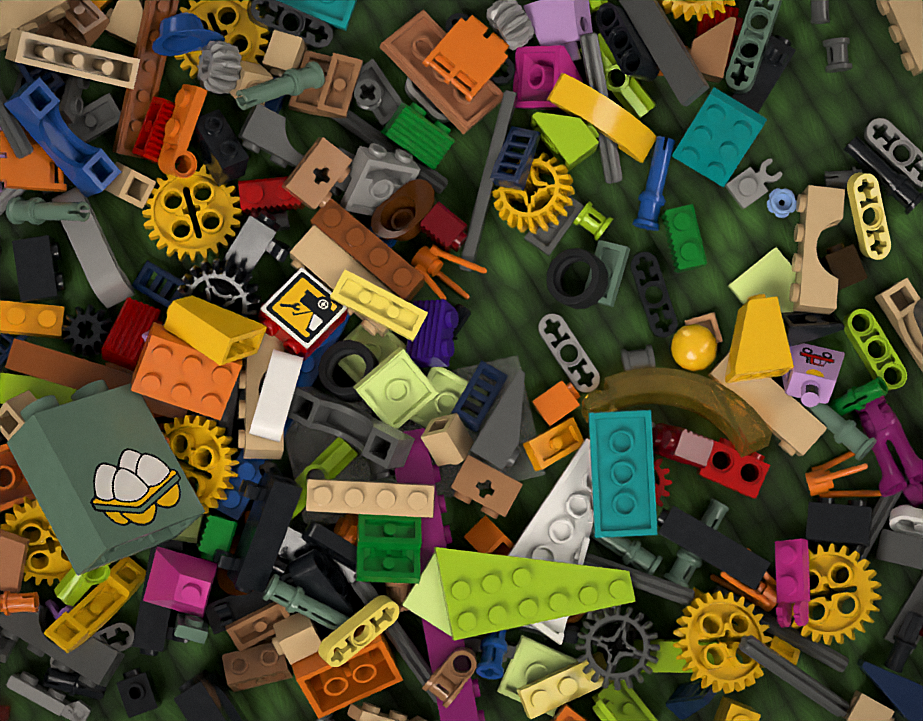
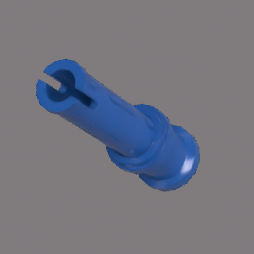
(652, 197)
(492, 646)

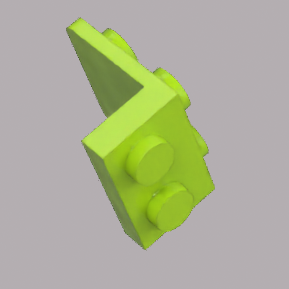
(620, 705)

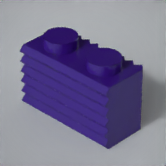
(434, 340)

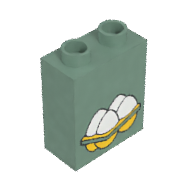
(103, 474)

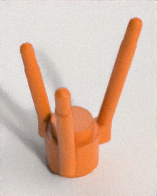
(428, 263)
(821, 481)
(764, 596)

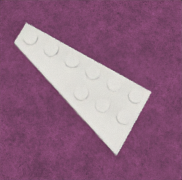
(561, 526)

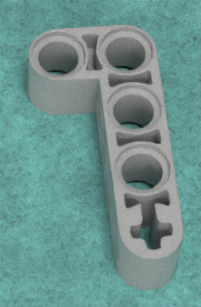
(95, 254)

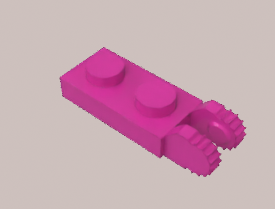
(792, 581)

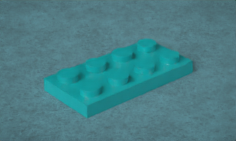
(622, 473)

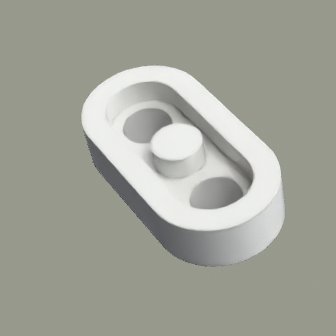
(907, 520)

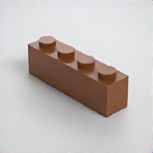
(369, 250)

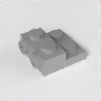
(377, 177)

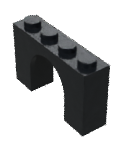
(208, 699)

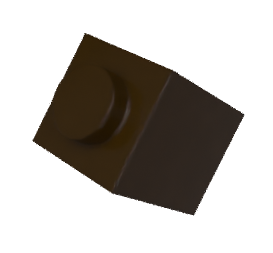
(844, 264)

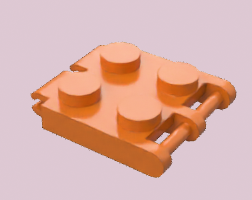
(468, 56)
(30, 172)

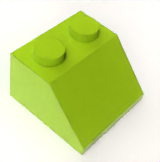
(566, 137)

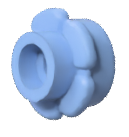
(785, 195)

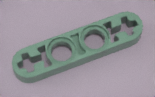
(751, 35)

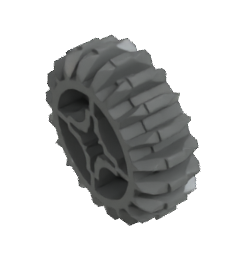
(591, 639)

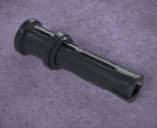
(895, 184)

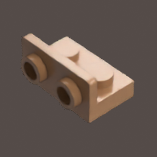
(255, 667)

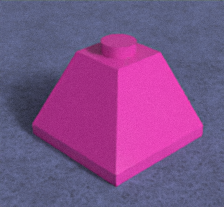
(537, 73)
(180, 582)

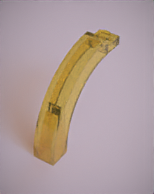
(687, 391)

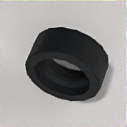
(558, 269)
(331, 359)

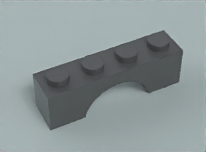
(266, 132)
(373, 437)
(92, 660)

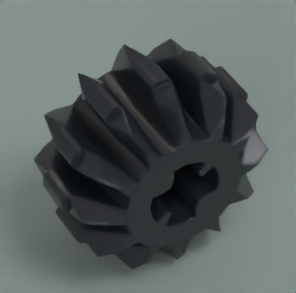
(77, 333)

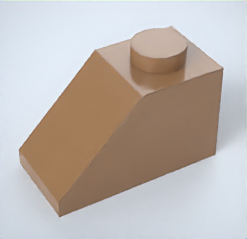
(712, 50)

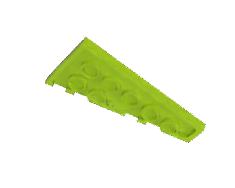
(507, 592)

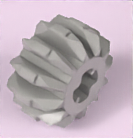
(510, 23)
(219, 67)

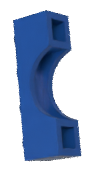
(39, 114)

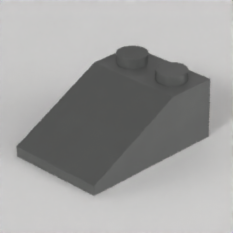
(502, 431)

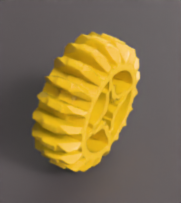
(555, 194)

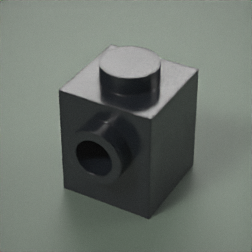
(138, 692)

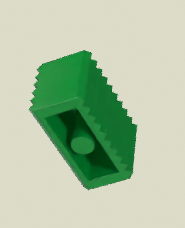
(418, 135)
(684, 238)
(216, 533)

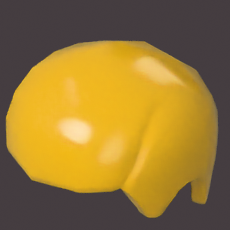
(694, 347)

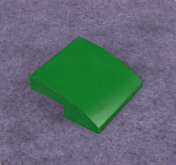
(388, 549)

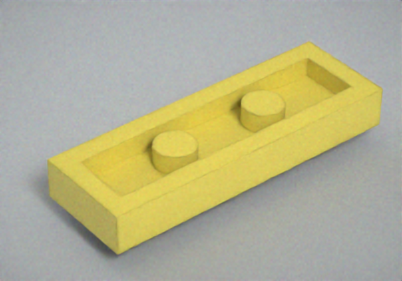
(378, 305)
(559, 687)

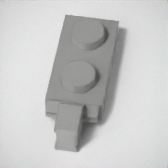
(51, 699)

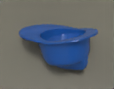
(183, 35)

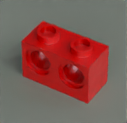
(731, 474)

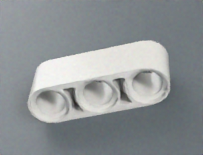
(276, 395)

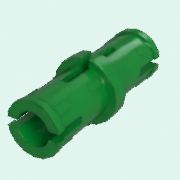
(858, 397)

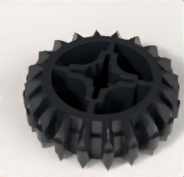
(212, 276)

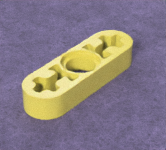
(871, 192)
(337, 638)

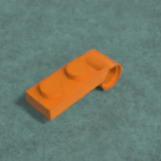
(179, 132)

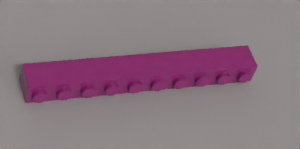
(419, 470)

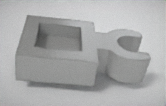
(750, 185)

